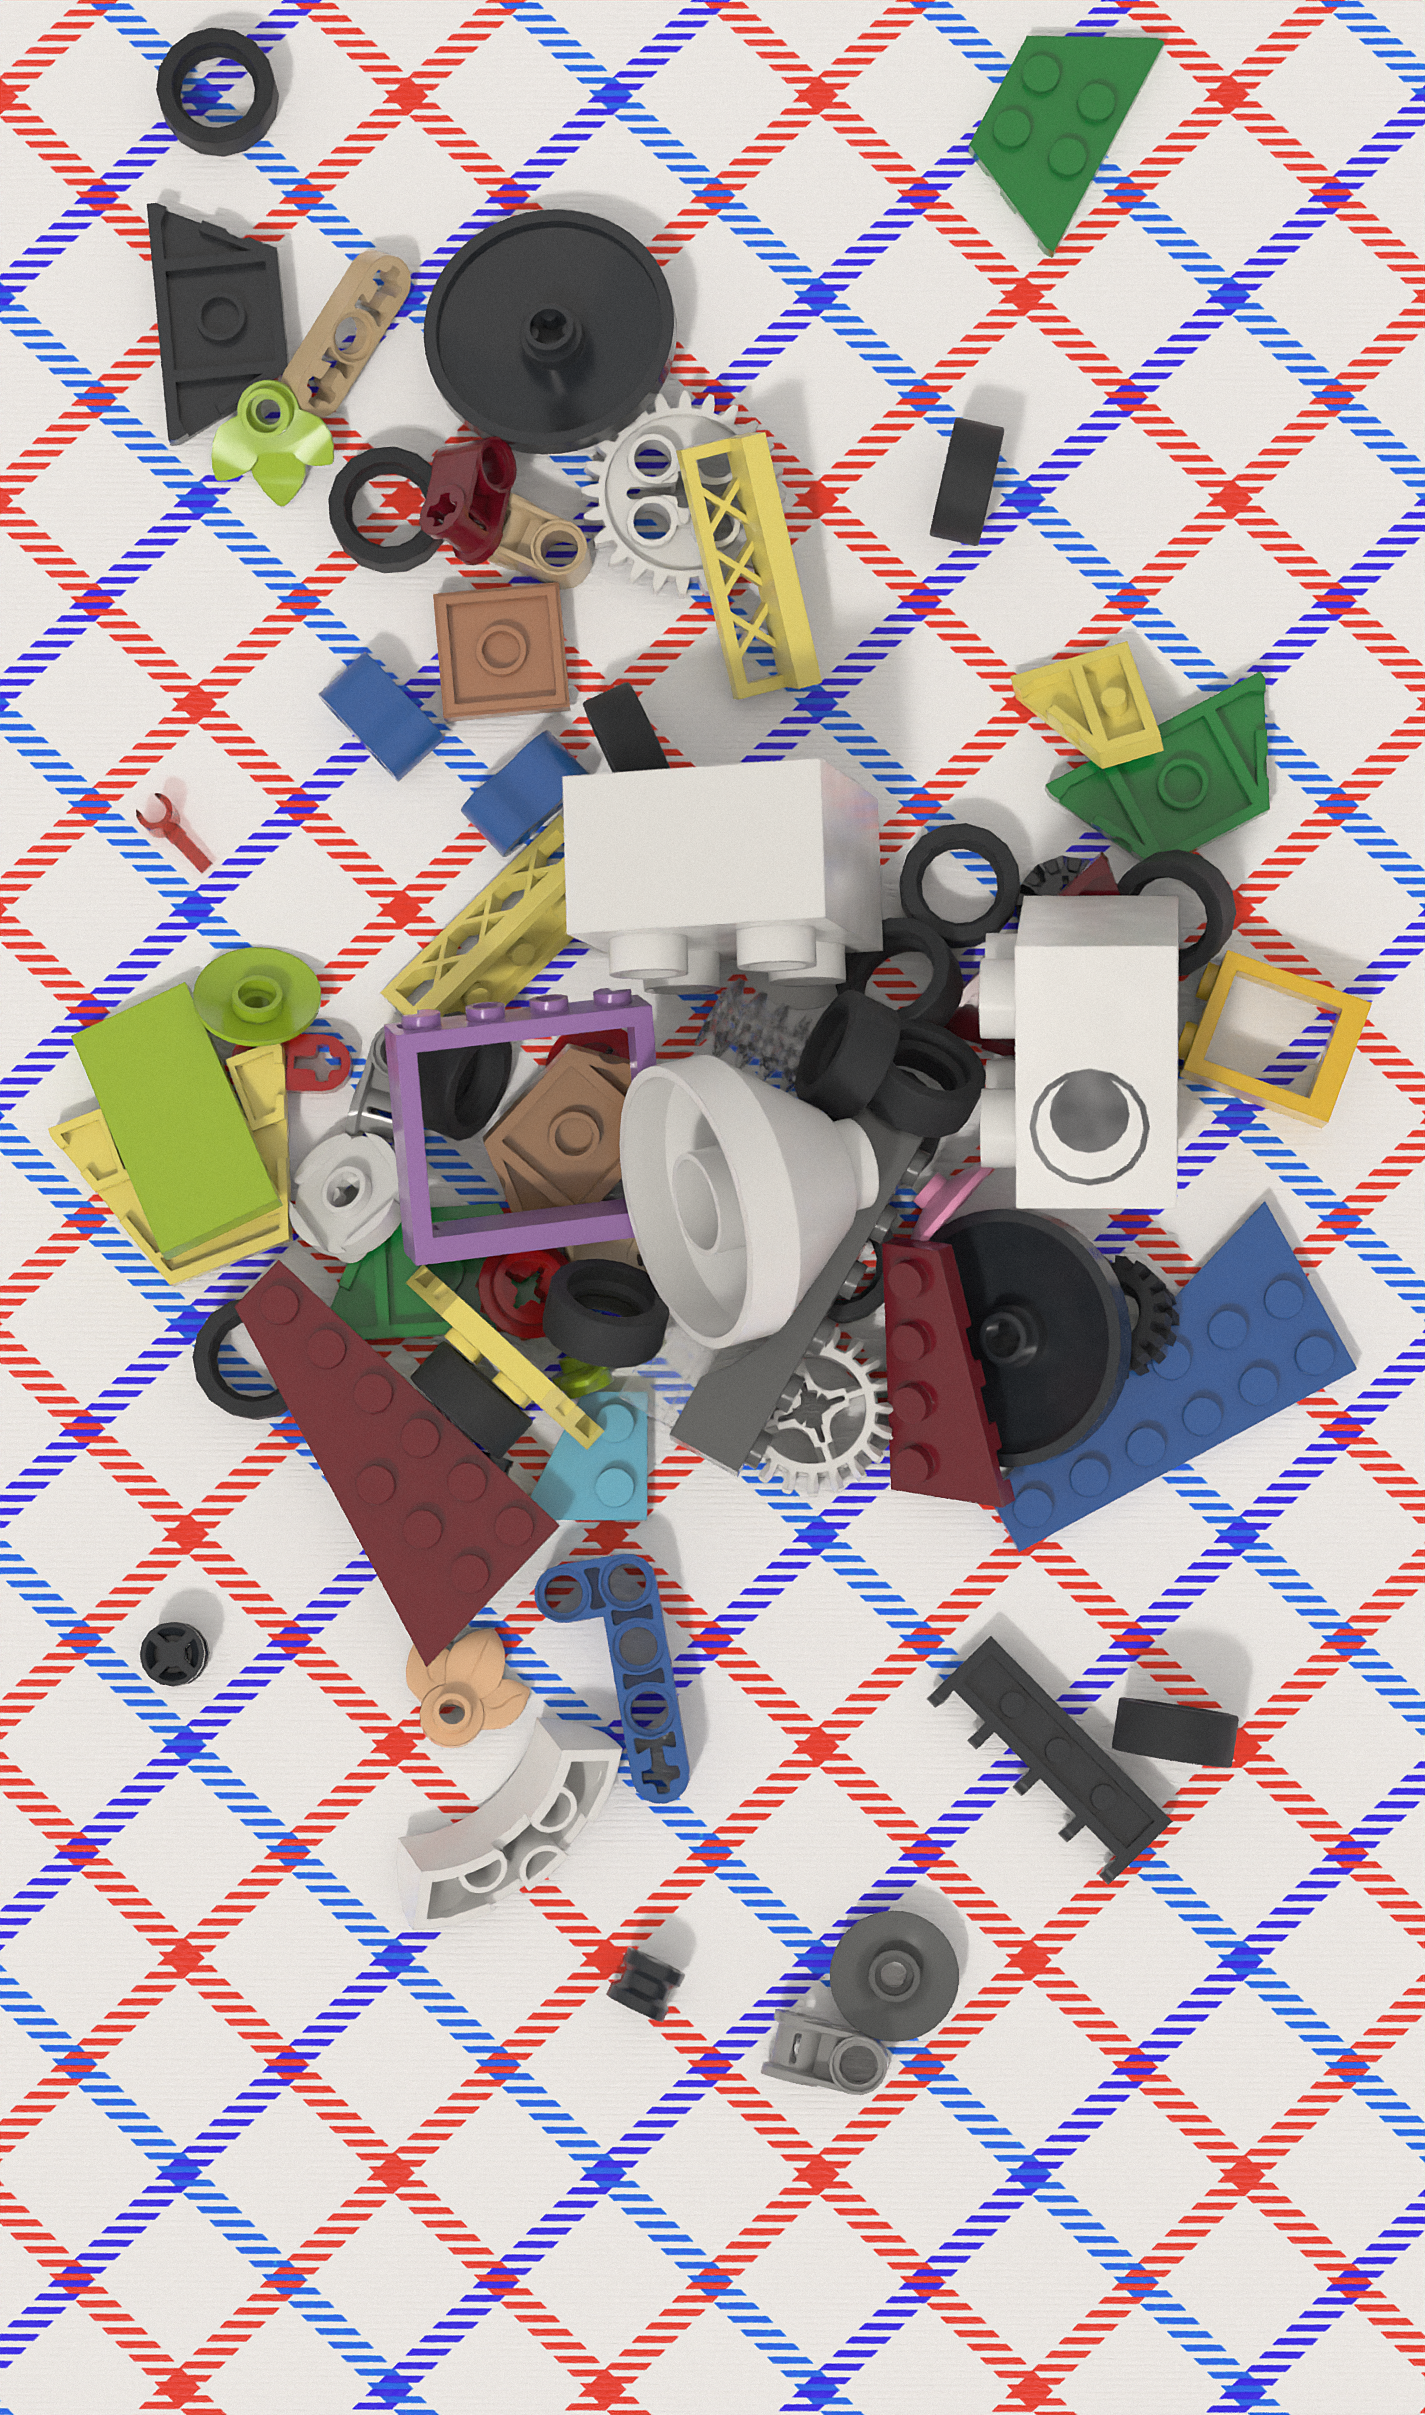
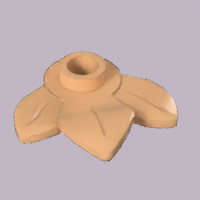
(471, 1680)

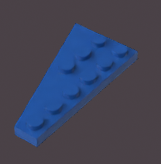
(1242, 1352)

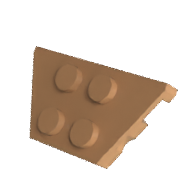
(563, 1132)

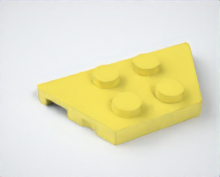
(517, 1374)

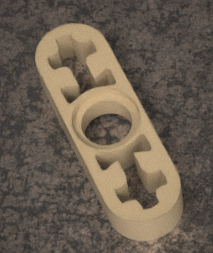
(370, 328)

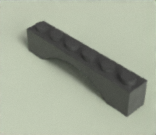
(734, 1404)

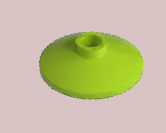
(257, 996)

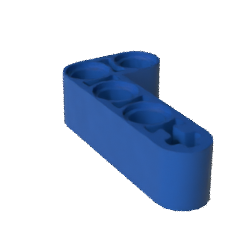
(629, 1678)

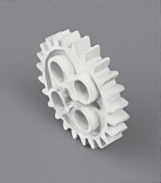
(677, 553)

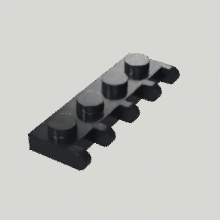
(1056, 1754)

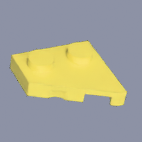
(1094, 704)

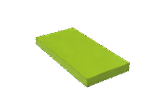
(176, 1121)

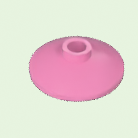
(944, 1197)

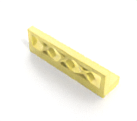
(771, 558)
(510, 942)

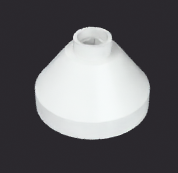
(736, 1194)

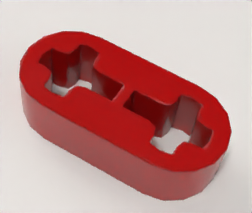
(307, 1047)

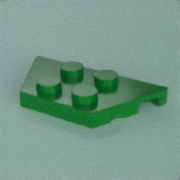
(1059, 123)
(1189, 793)
(382, 1305)

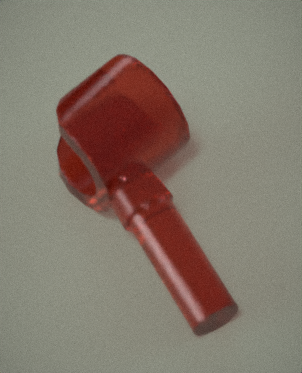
(175, 834)

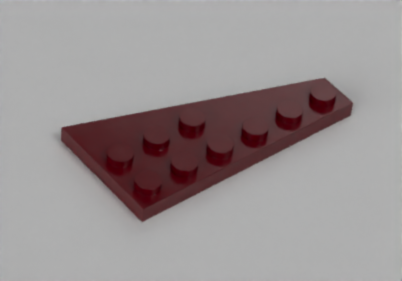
(415, 1489)

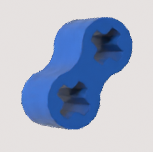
(381, 716)
(522, 794)

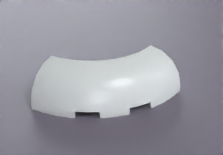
(515, 1835)

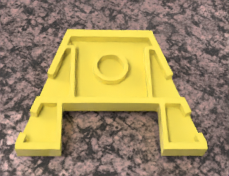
(263, 1094)

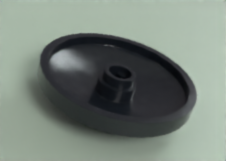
(550, 331)
(1043, 1326)

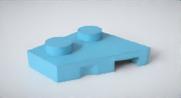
(607, 1478)

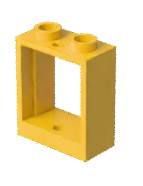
(1334, 1062)

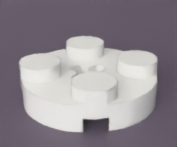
(323, 1177)

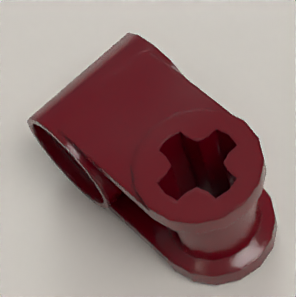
(469, 491)

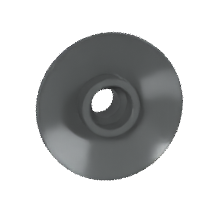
(902, 2010)

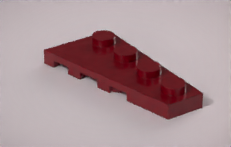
(934, 1383)

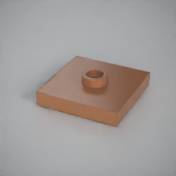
(501, 652)

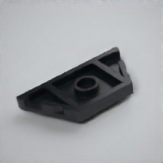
(214, 318)

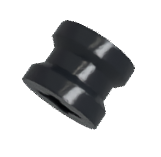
(158, 1654)
(645, 1984)

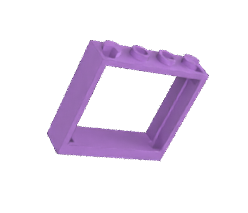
(491, 1024)

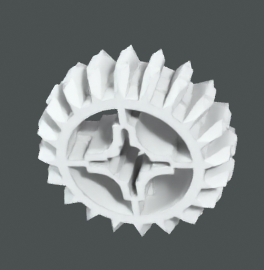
(829, 1463)

